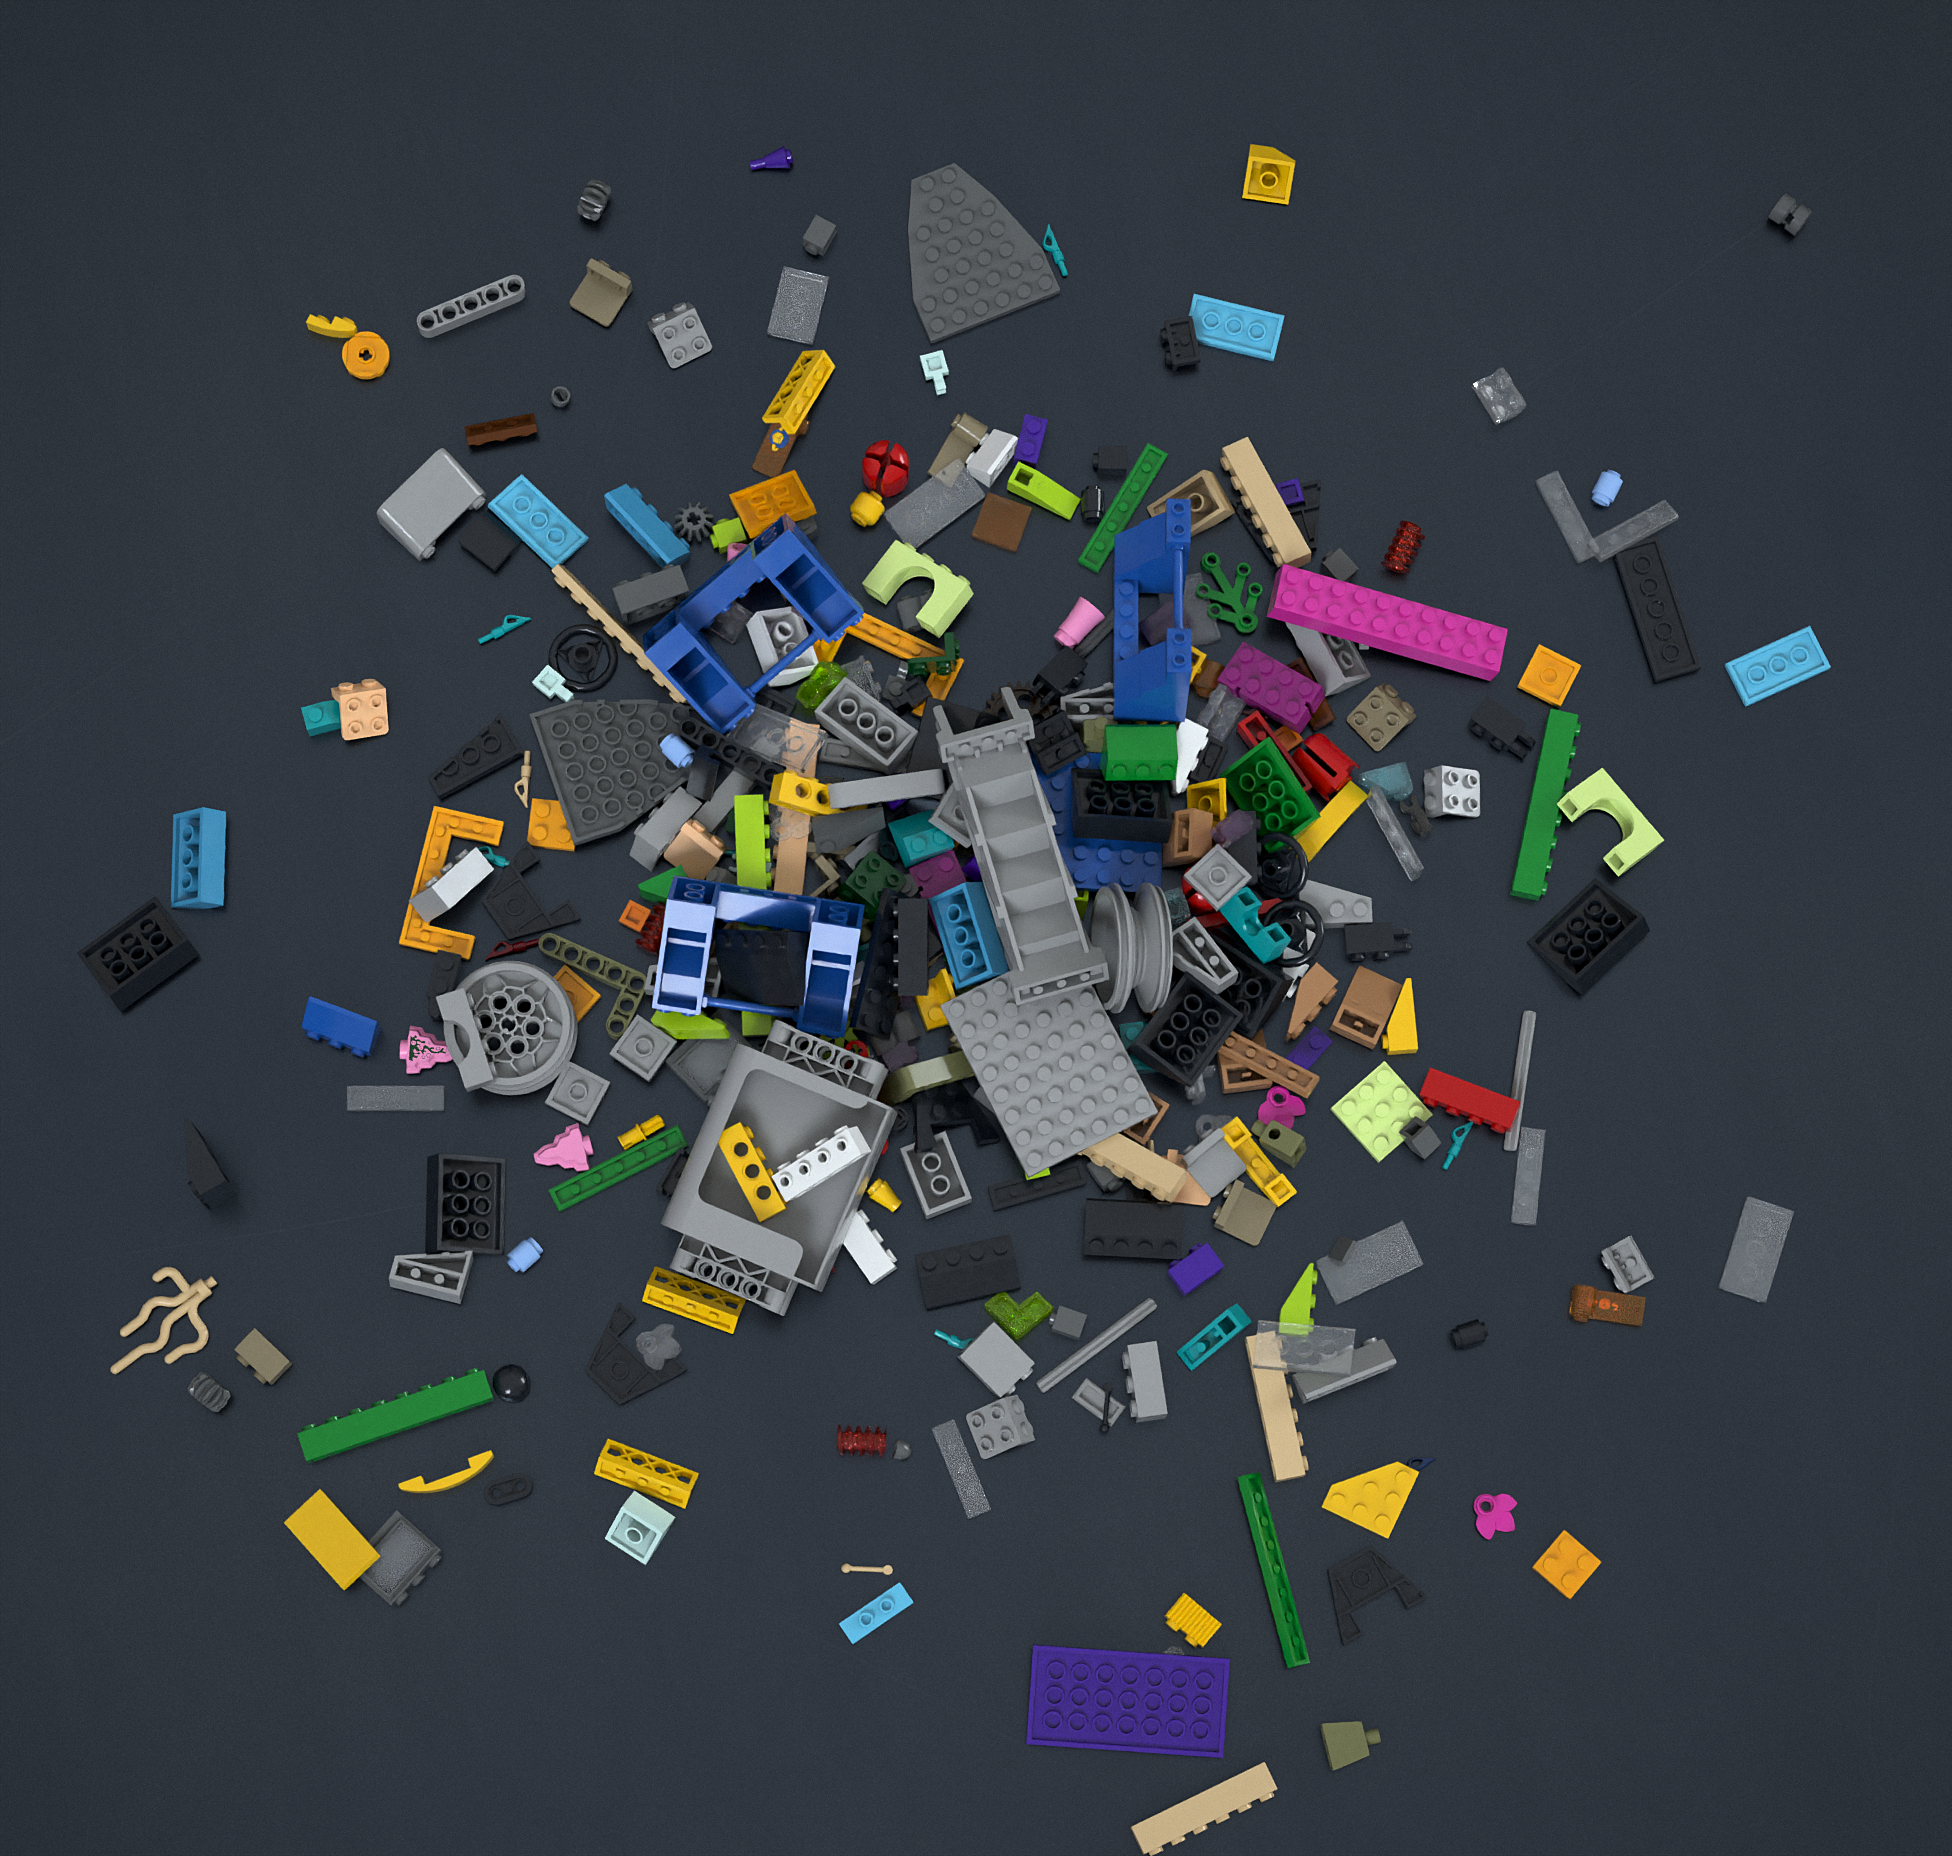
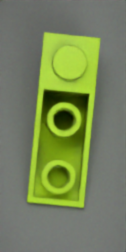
(1042, 491)
(688, 1027)
(1301, 1299)

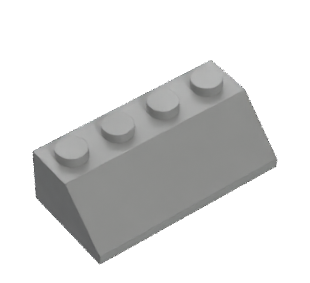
(1331, 659)
(866, 726)
(1367, 1361)

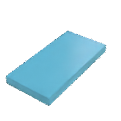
(1236, 327)
(538, 522)
(1777, 666)

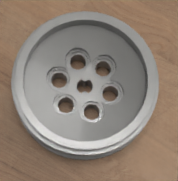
(1135, 945)
(545, 1052)

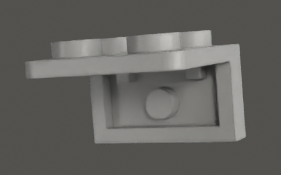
(680, 334)
(1451, 792)
(1212, 1163)
(1000, 1426)

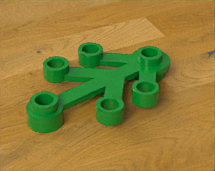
(1230, 595)

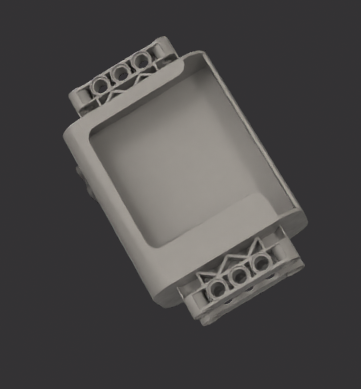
(790, 1106)

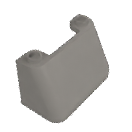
(429, 503)

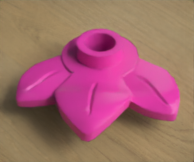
(1283, 1111)
(1497, 1516)

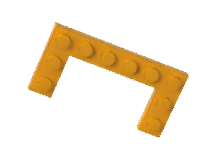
(898, 643)
(442, 826)

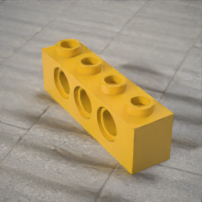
(784, 795)
(728, 1142)

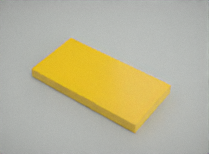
(332, 1539)

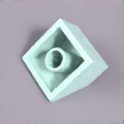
(639, 1527)

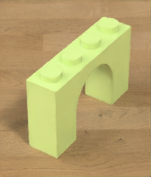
(903, 563)
(1603, 793)

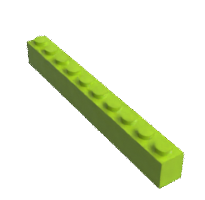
(751, 872)

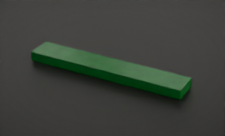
(1123, 507)
(618, 1168)

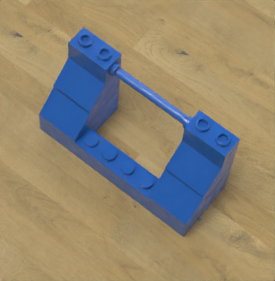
(1151, 561)
(693, 664)
(689, 936)

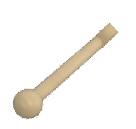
(887, 1570)

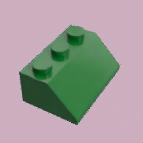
(1139, 752)

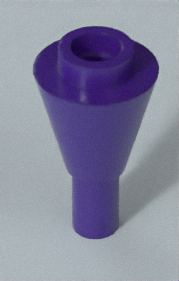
(777, 159)

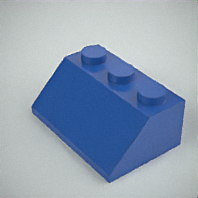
(340, 1027)

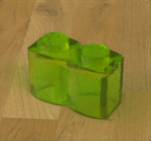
(821, 683)

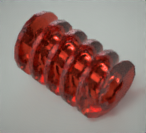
(1402, 547)
(653, 935)
(861, 1441)

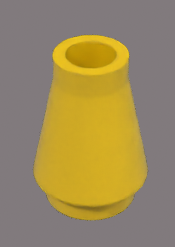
(883, 1194)

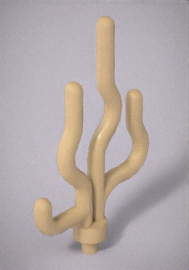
(189, 1299)

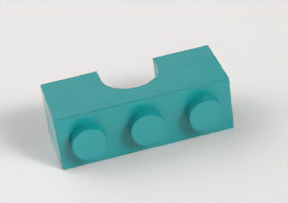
(1242, 914)

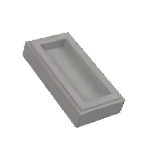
(1093, 1399)

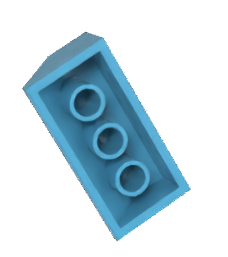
(646, 527)
(198, 859)
(969, 934)

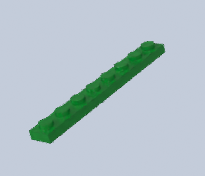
(1273, 1570)

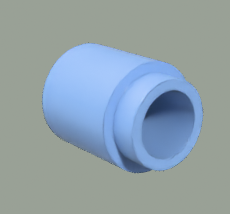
(1606, 488)
(677, 750)
(524, 1255)

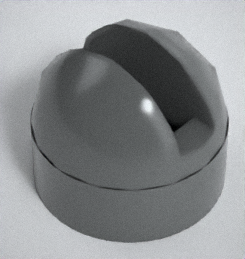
(563, 394)
(901, 1449)

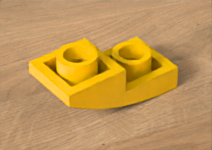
(338, 328)

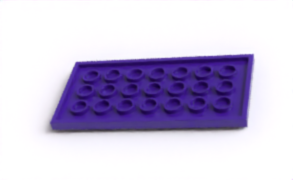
(1128, 1701)

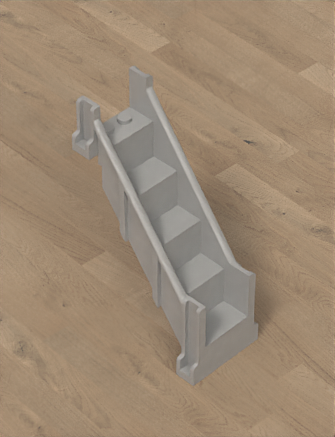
(1019, 856)

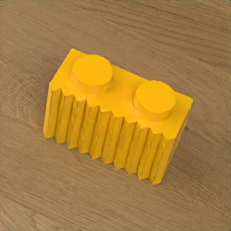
(1192, 1621)

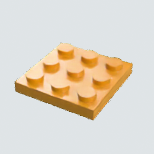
(767, 501)

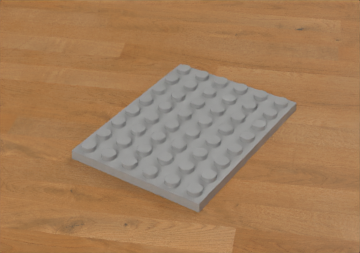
(1048, 1069)

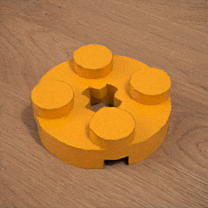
(373, 366)

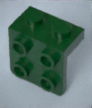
(941, 665)
(867, 881)

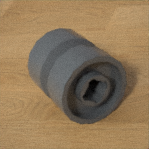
(1784, 207)

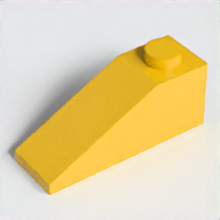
(1401, 1032)

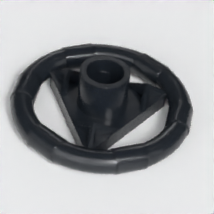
(583, 657)
(1280, 866)
(1296, 929)

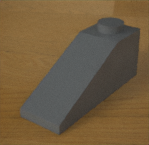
(841, 830)

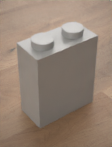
(996, 1360)

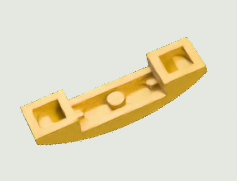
(1331, 819)
(1258, 1166)
(477, 1464)

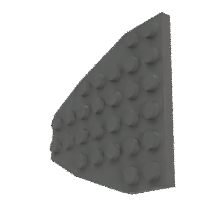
(969, 255)
(610, 760)

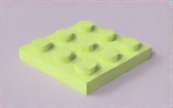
(1379, 1110)

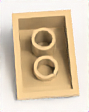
(1207, 498)

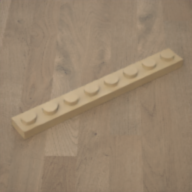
(612, 626)

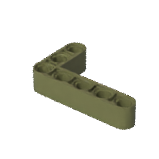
(601, 974)
(922, 1076)

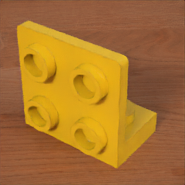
(939, 993)

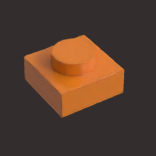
(1288, 738)
(634, 916)

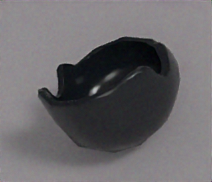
(511, 1383)

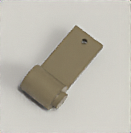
(960, 442)

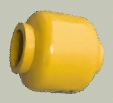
(867, 508)

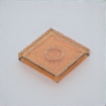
(1001, 522)

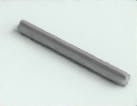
(1520, 1075)
(1096, 1345)

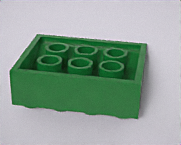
(1267, 785)

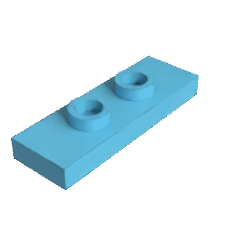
(876, 1613)

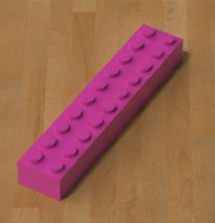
(1387, 622)

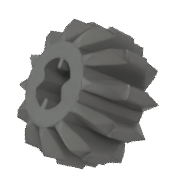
(594, 199)
(687, 527)
(209, 1392)

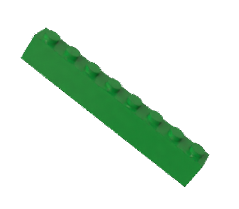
(1543, 810)
(395, 1416)

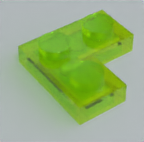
(1018, 1318)

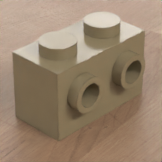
(262, 1357)

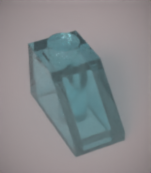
(1392, 780)

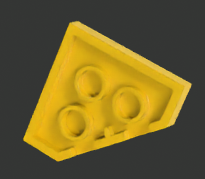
(1373, 1497)

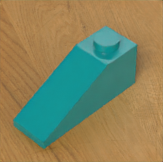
(322, 717)
(1214, 1336)

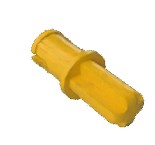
(640, 1131)

